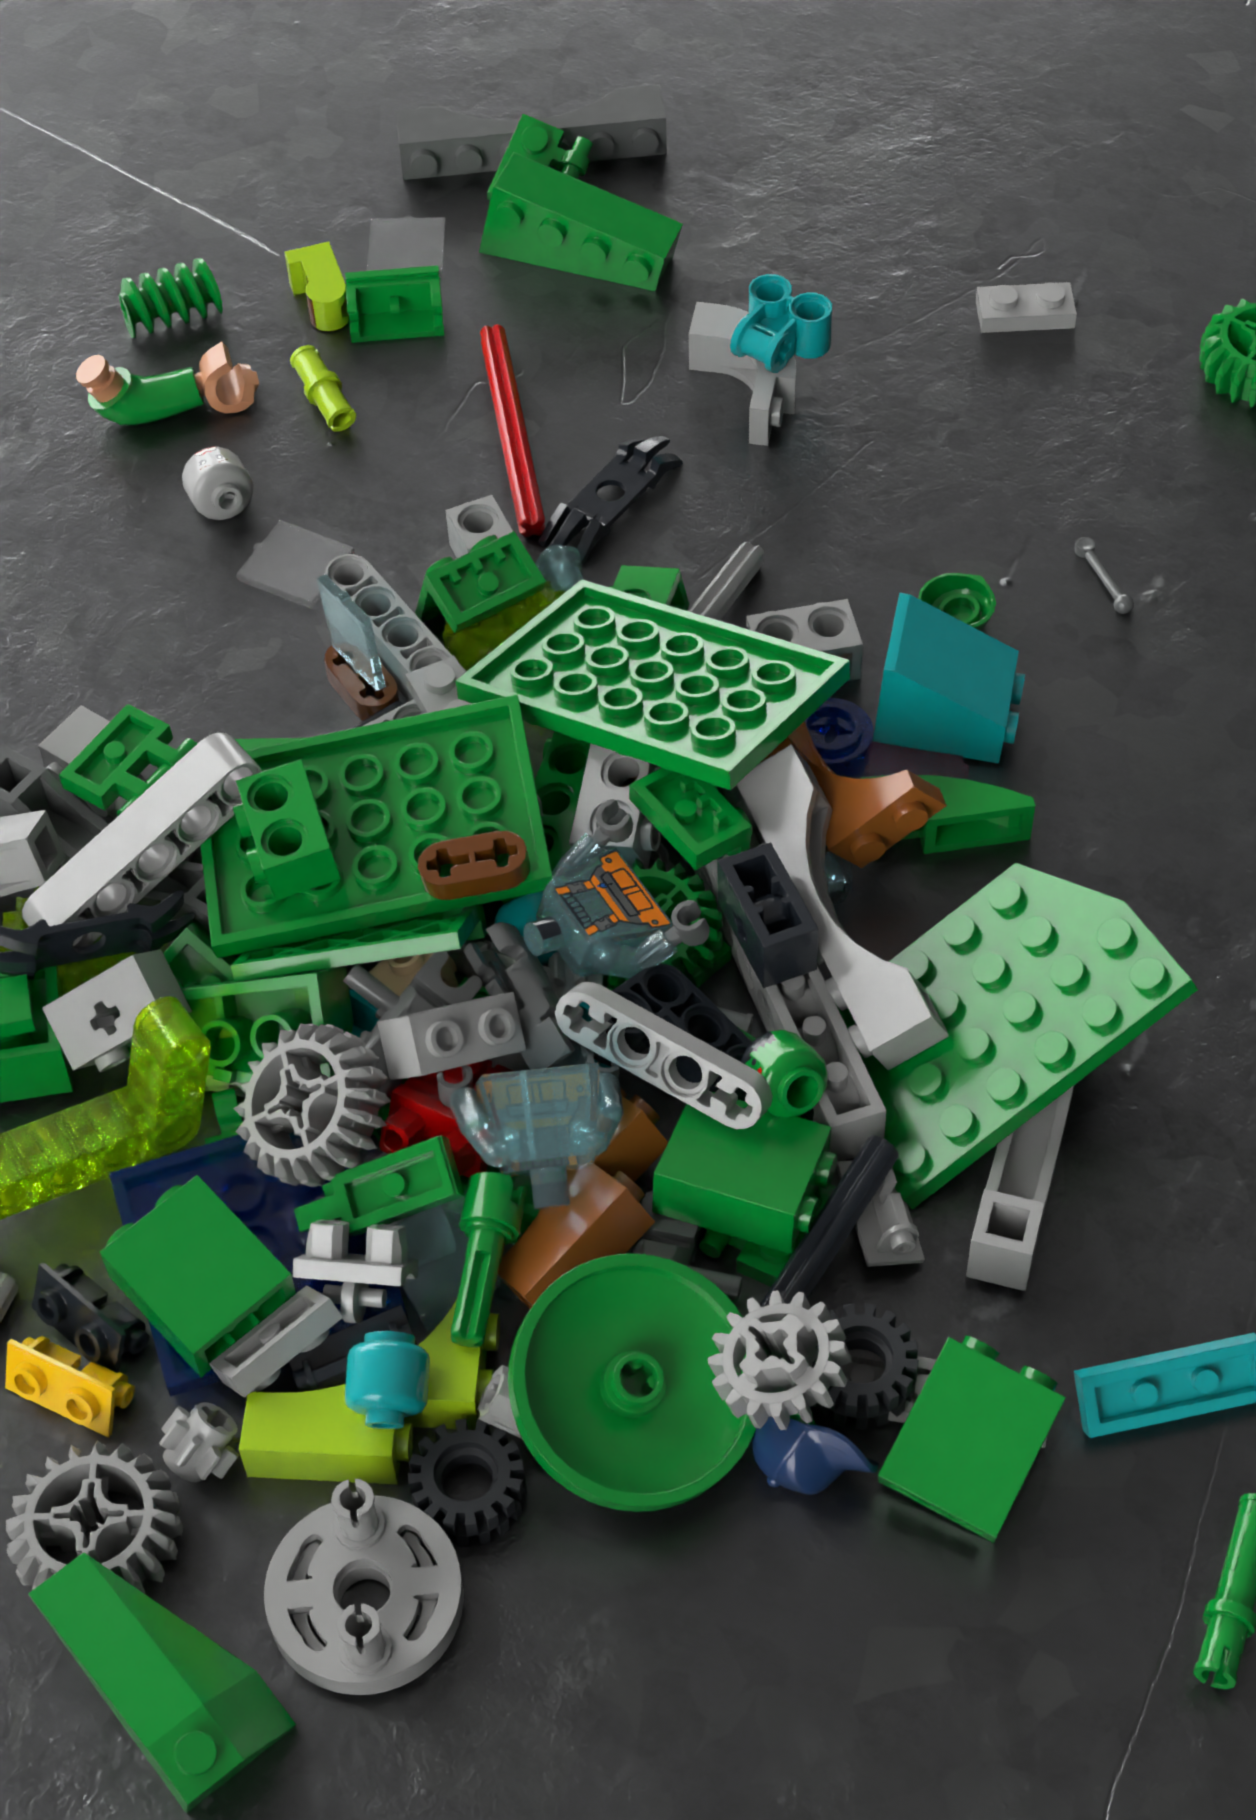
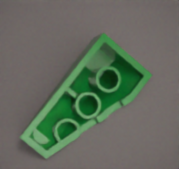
(253, 1012)
(169, 1685)

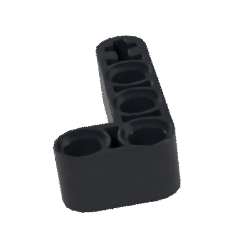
(678, 1001)

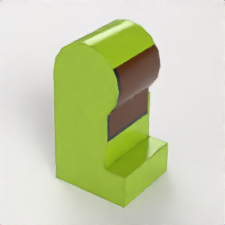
(317, 274)

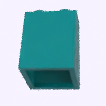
(946, 686)

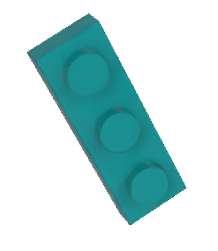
(1167, 1385)

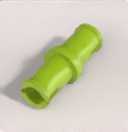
(323, 388)

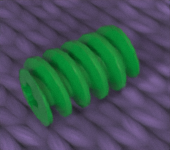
(168, 296)

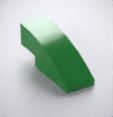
(974, 816)

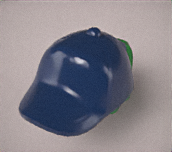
(805, 1455)

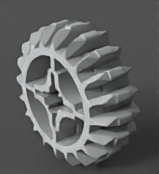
(328, 1113)
(71, 1502)

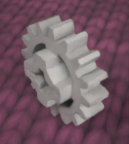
(770, 1383)

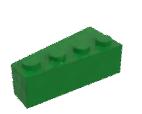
(575, 227)

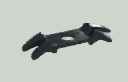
(598, 514)
(137, 931)

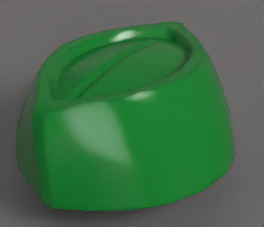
(962, 597)

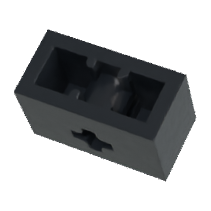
(767, 915)

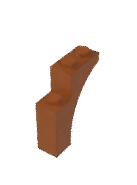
(867, 812)
(602, 1212)

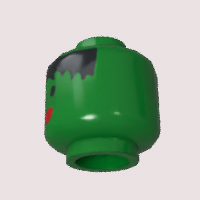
(790, 1069)

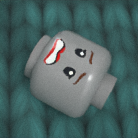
(217, 478)

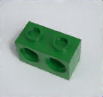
(290, 829)

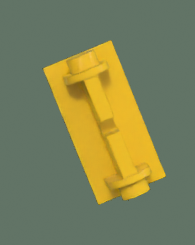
(49, 1377)

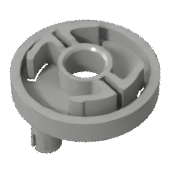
(360, 1543)

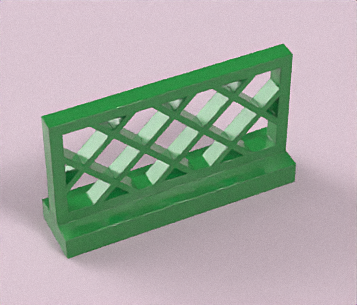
(382, 942)

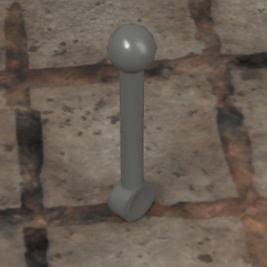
(1085, 549)

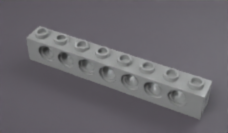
(807, 1009)

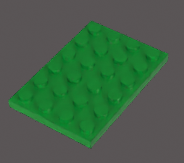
(657, 682)
(382, 802)

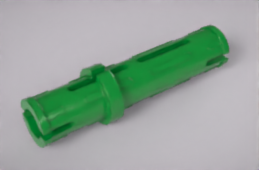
(1231, 1613)

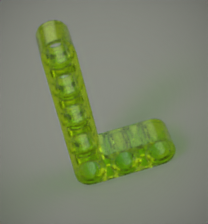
(121, 1128)

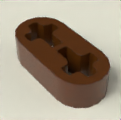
(353, 686)
(474, 865)

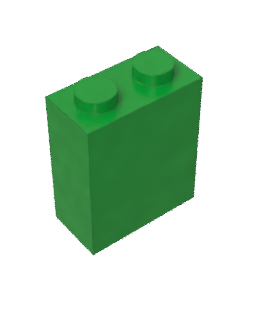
(745, 1180)
(196, 1273)
(972, 1436)

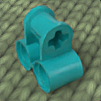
(782, 324)

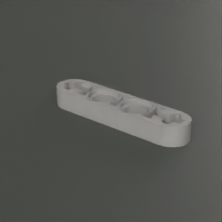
(666, 1045)

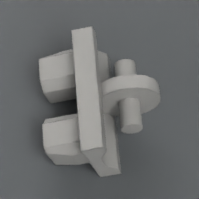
(382, 1265)

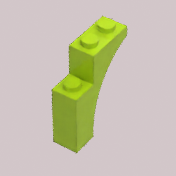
(324, 1440)

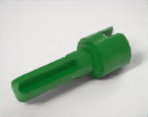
(490, 1222)

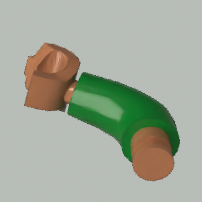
(145, 399)

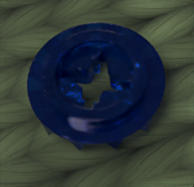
(852, 727)

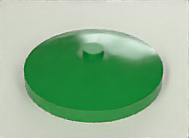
(620, 1383)

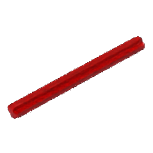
(512, 431)

